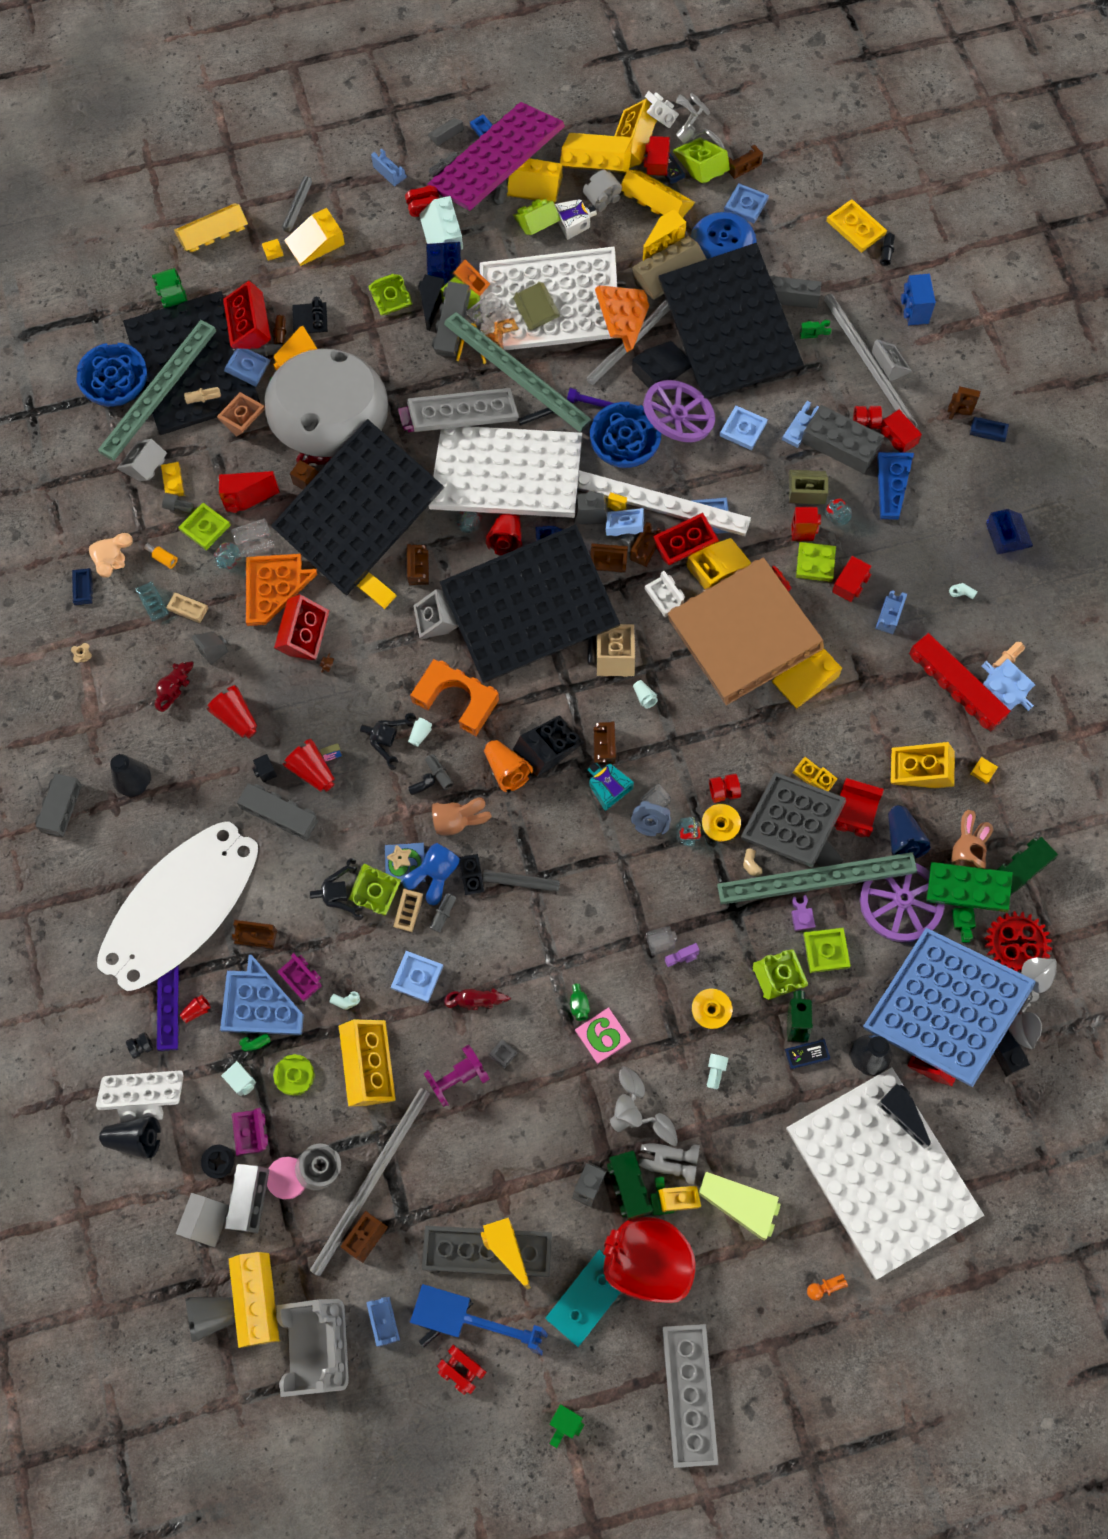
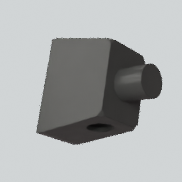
(591, 508)
(589, 1184)

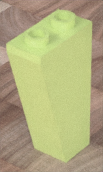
(742, 1203)

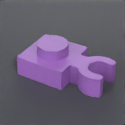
(802, 917)
(686, 954)

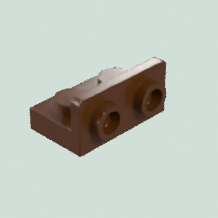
(963, 401)

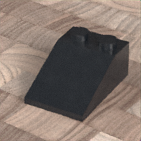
(660, 364)

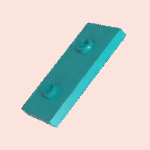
(584, 1302)

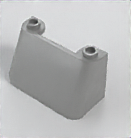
(315, 1347)

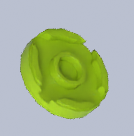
(294, 1075)

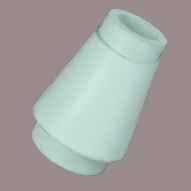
(645, 695)
(420, 731)

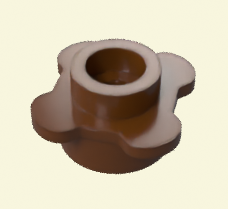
(326, 663)

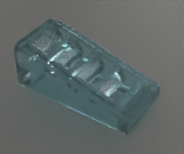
(145, 589)

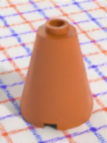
(507, 766)

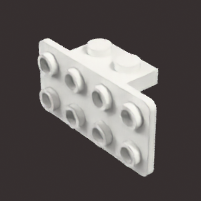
(140, 1094)

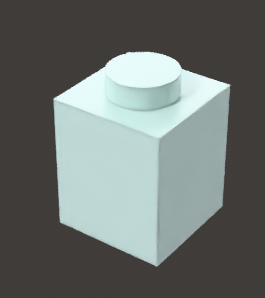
(239, 1079)

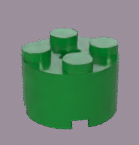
(169, 287)

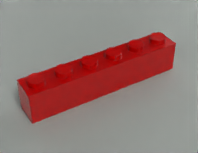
(959, 682)

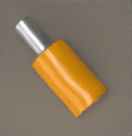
(162, 556)

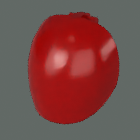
(649, 1260)

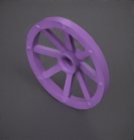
(677, 413)
(900, 905)

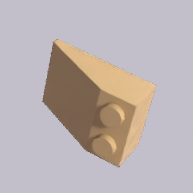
(616, 652)

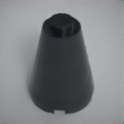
(129, 775)
(871, 1054)
(133, 1137)

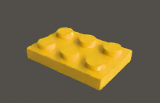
(856, 225)

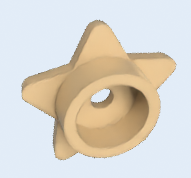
(404, 861)

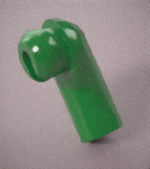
(257, 1043)

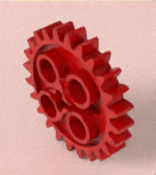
(1015, 926)

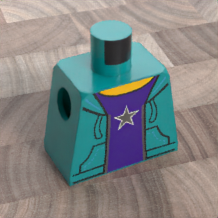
(609, 784)

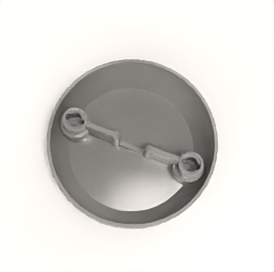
(323, 400)

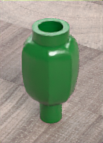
(579, 1003)

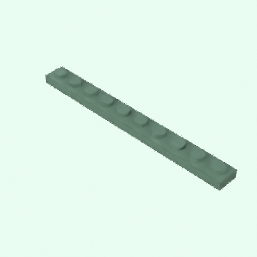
(517, 372)
(157, 390)
(817, 878)

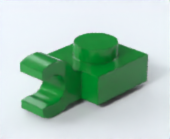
(813, 329)
(965, 921)
(655, 1199)

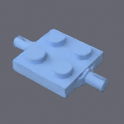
(1008, 684)

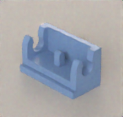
(388, 168)
(891, 612)
(383, 1321)

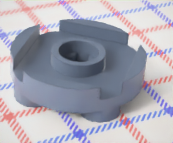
(646, 811)

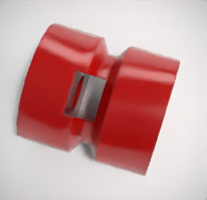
(868, 417)
(724, 788)

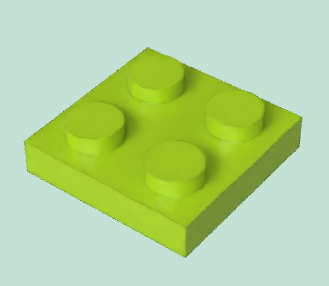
(204, 526)
(815, 561)
(826, 950)

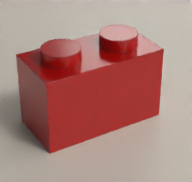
(658, 155)
(900, 431)
(805, 523)
(851, 579)

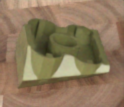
(536, 306)

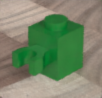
(566, 1423)

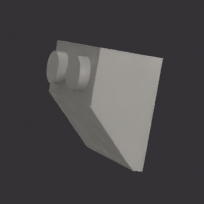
(143, 460)
(434, 615)

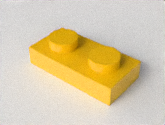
(172, 479)
(679, 1198)

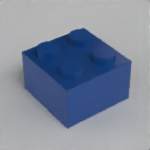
(918, 299)

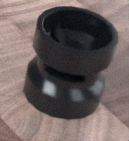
(139, 1045)

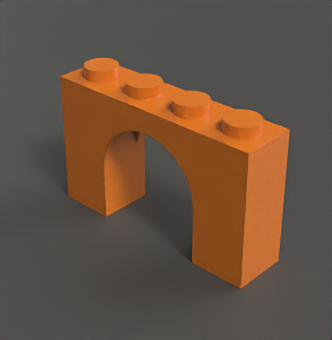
(440, 677)

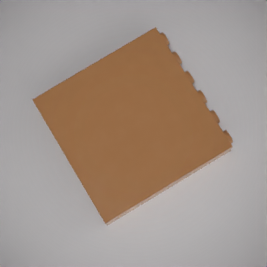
(745, 630)

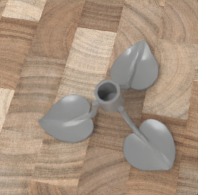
(688, 130)
(1027, 1026)
(627, 1113)

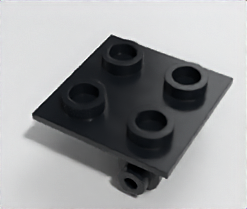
(311, 316)

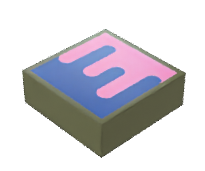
(331, 752)

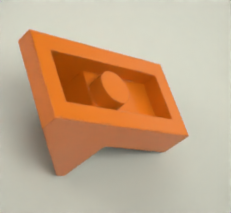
(470, 276)

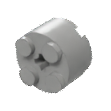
(603, 189)
(309, 1175)

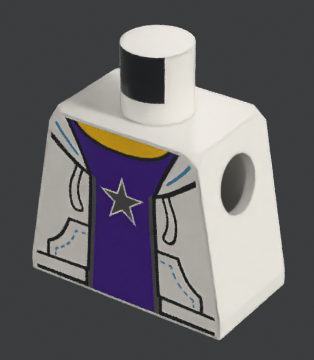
(574, 217)

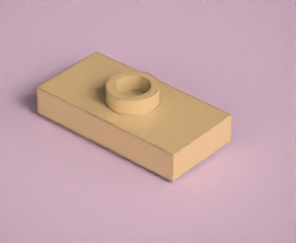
(187, 607)

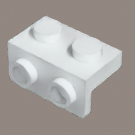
(661, 110)
(665, 593)

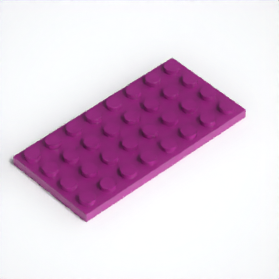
(496, 155)

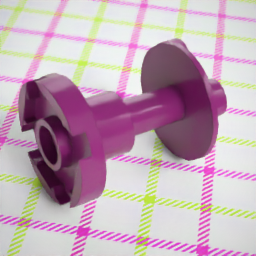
(464, 1071)

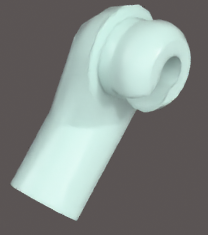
(962, 589)
(347, 1002)

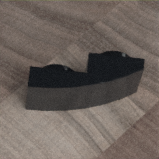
(471, 874)

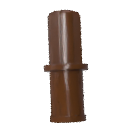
(279, 330)

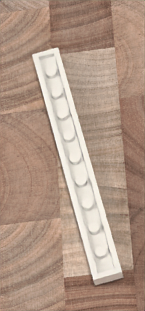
(664, 503)

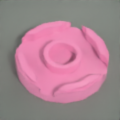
(283, 1180)

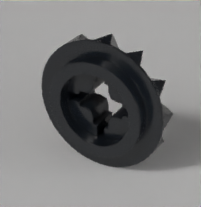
(212, 1153)

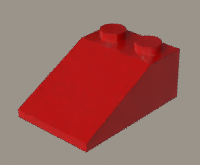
(246, 489)

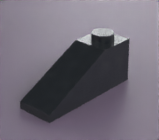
(430, 297)
(1010, 1055)
(902, 1109)

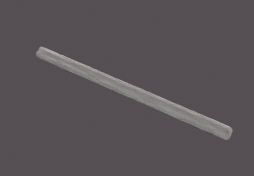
(620, 351)
(867, 357)
(369, 1182)

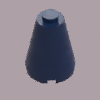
(906, 833)

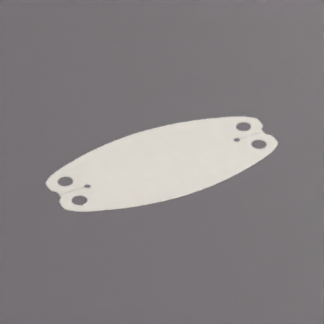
(177, 905)

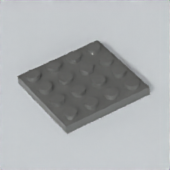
(793, 819)

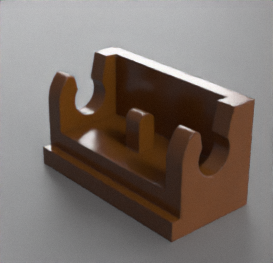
(746, 162)
(644, 546)
(609, 557)
(417, 565)
(604, 743)
(254, 934)
(364, 1237)

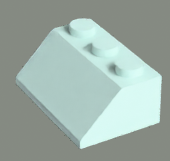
(440, 222)

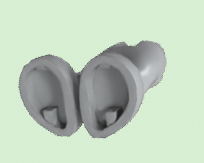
(663, 1152)

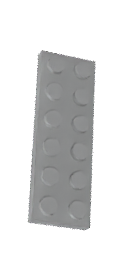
(462, 409)
(690, 1396)

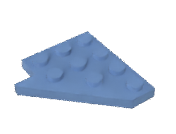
(258, 1004)

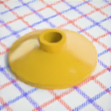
(724, 814)
(715, 999)

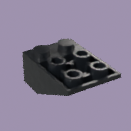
(547, 744)

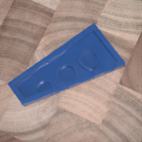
(892, 482)

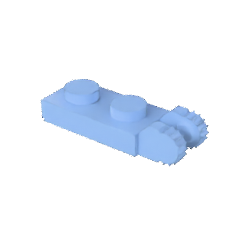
(796, 429)

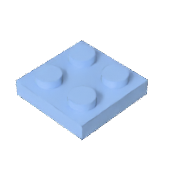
(743, 427)
(625, 522)
(417, 976)

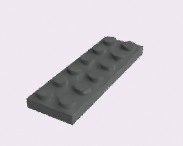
(463, 1251)

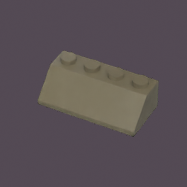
(671, 258)

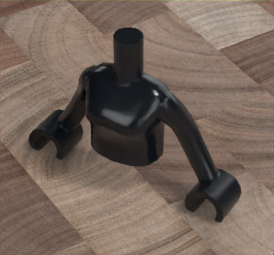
(384, 734)
(335, 892)

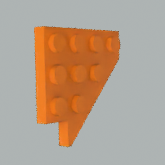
(623, 312)
(271, 583)

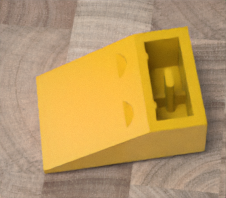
(667, 231)
(717, 562)

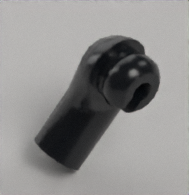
(427, 782)

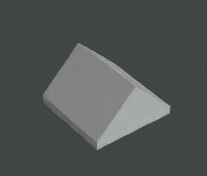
(890, 360)
(203, 1220)

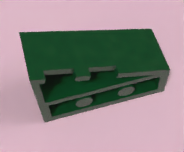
(1029, 863)
(629, 1186)

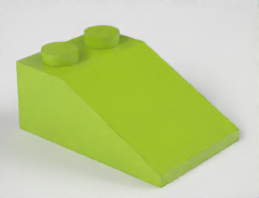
(703, 159)

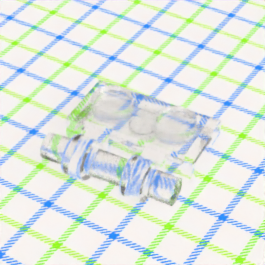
(484, 309)
(252, 533)

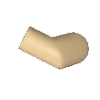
(750, 865)

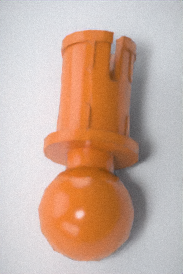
(816, 1291)

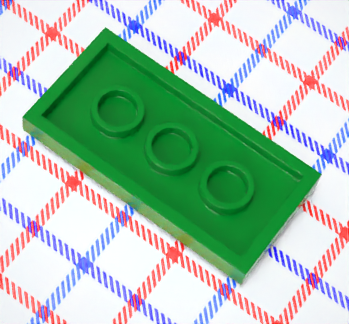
(969, 887)

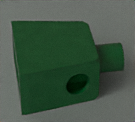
(799, 1018)

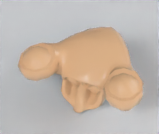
(107, 553)

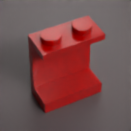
(859, 808)

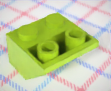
(537, 216)

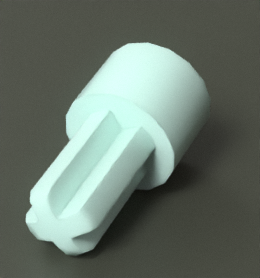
(717, 1064)

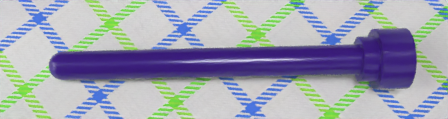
(575, 396)

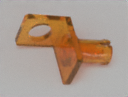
(497, 335)

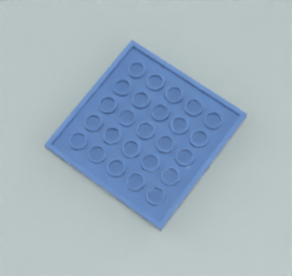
(949, 1006)

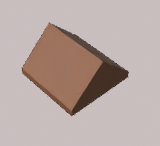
(240, 413)

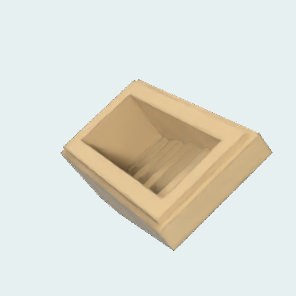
(401, 908)

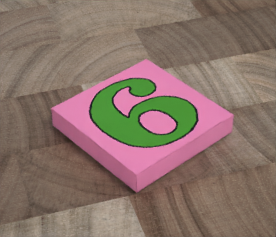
(603, 1035)

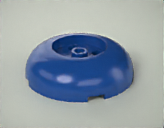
(715, 240)
(119, 367)
(629, 424)

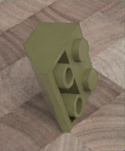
(808, 487)

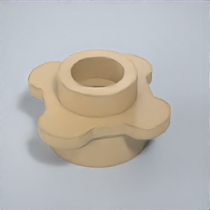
(85, 656)

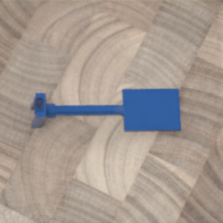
(448, 1313)

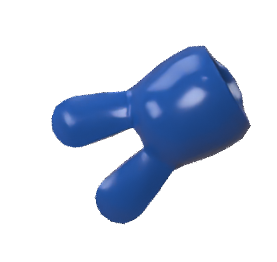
(439, 865)

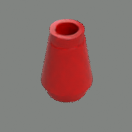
(195, 1009)

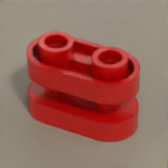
(420, 198)
(448, 1370)

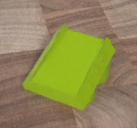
(390, 294)
(374, 889)
(779, 974)

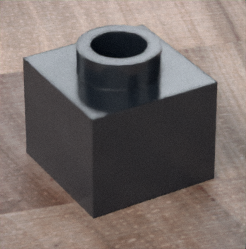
(264, 768)

